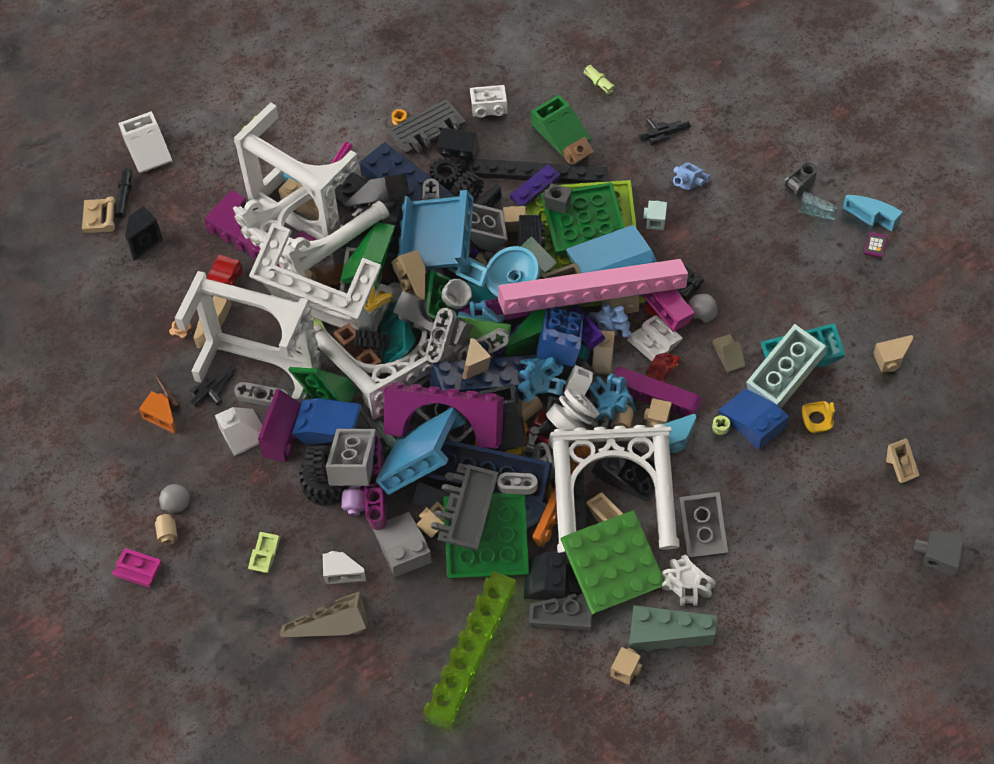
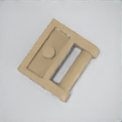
(94, 213)

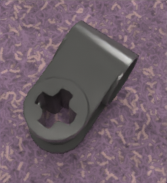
(801, 178)

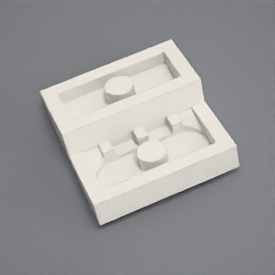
(654, 338)

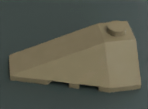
(341, 619)

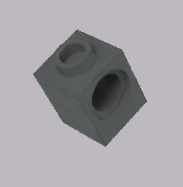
(557, 198)

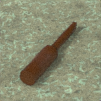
(173, 402)

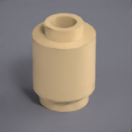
(623, 419)
(166, 529)

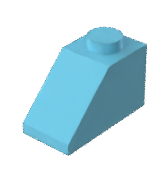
(680, 432)

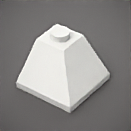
(239, 428)

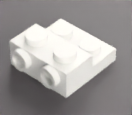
(488, 101)

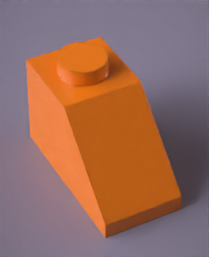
(158, 411)

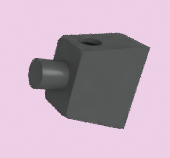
(941, 551)

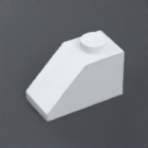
(341, 569)

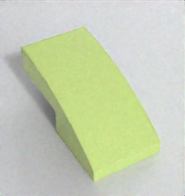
(264, 553)

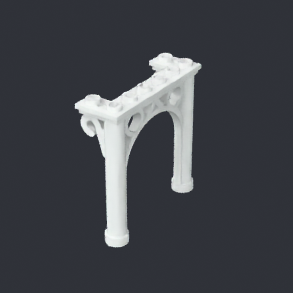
(300, 253)
(409, 367)
(658, 443)

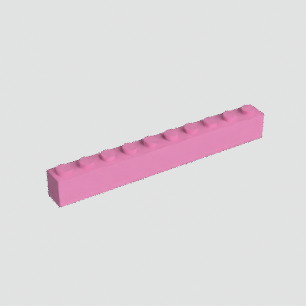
(592, 286)

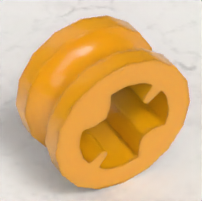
(398, 113)

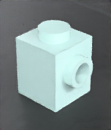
(655, 215)

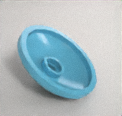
(509, 264)

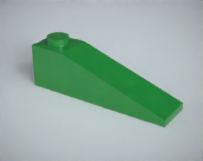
(373, 248)

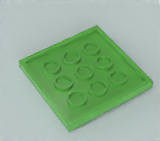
(612, 562)

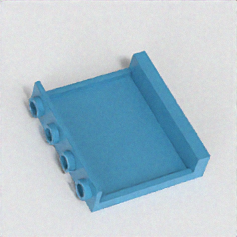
(438, 230)
(418, 451)

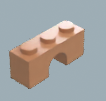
(345, 337)

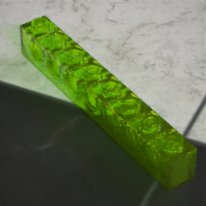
(444, 715)

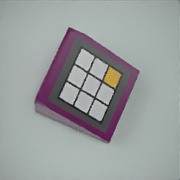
(875, 244)

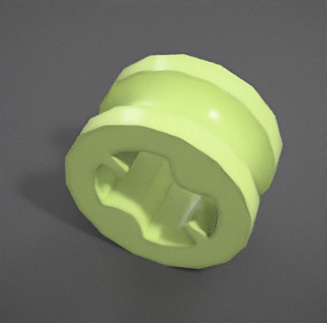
(719, 420)

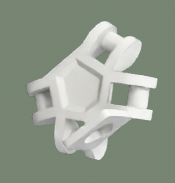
(687, 577)

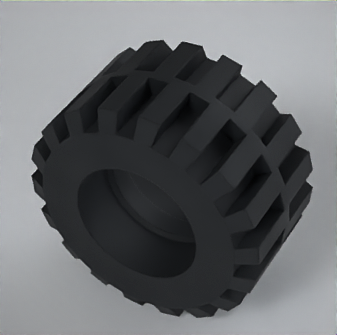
(319, 491)

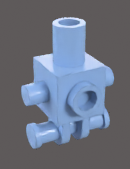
(690, 176)
(611, 319)

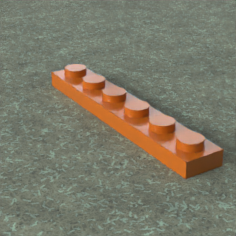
(549, 517)

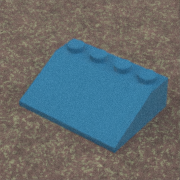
(612, 251)

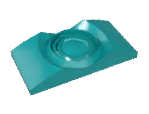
(400, 334)
(825, 334)

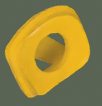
(374, 302)
(821, 407)

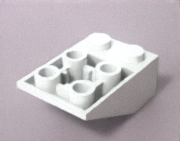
(145, 142)

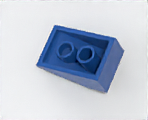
(755, 417)
(321, 418)

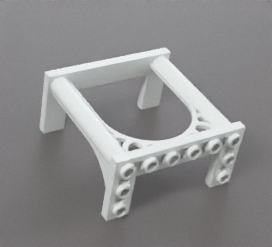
(316, 178)
(326, 302)
(293, 318)

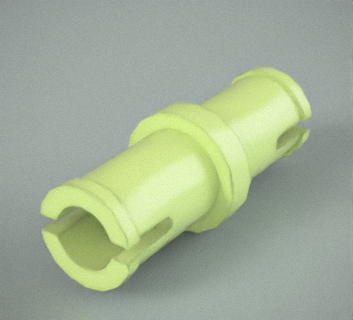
(599, 79)

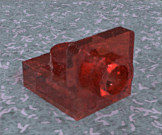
(661, 366)

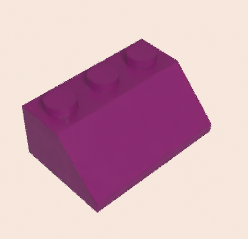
(278, 426)

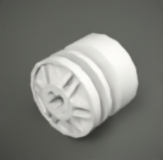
(575, 410)

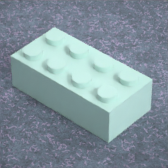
(787, 366)

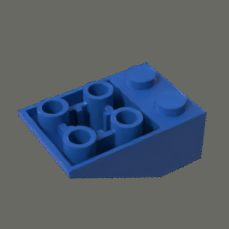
(560, 336)

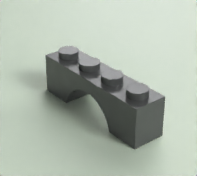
(414, 309)

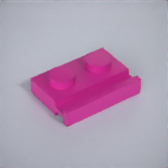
(137, 568)

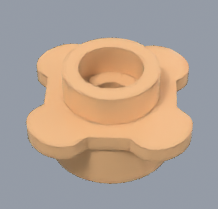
(175, 331)

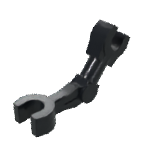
(534, 433)

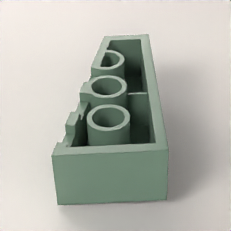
(670, 629)

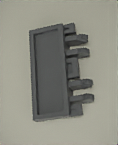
(425, 126)
(469, 504)

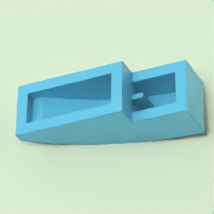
(873, 211)
(474, 272)

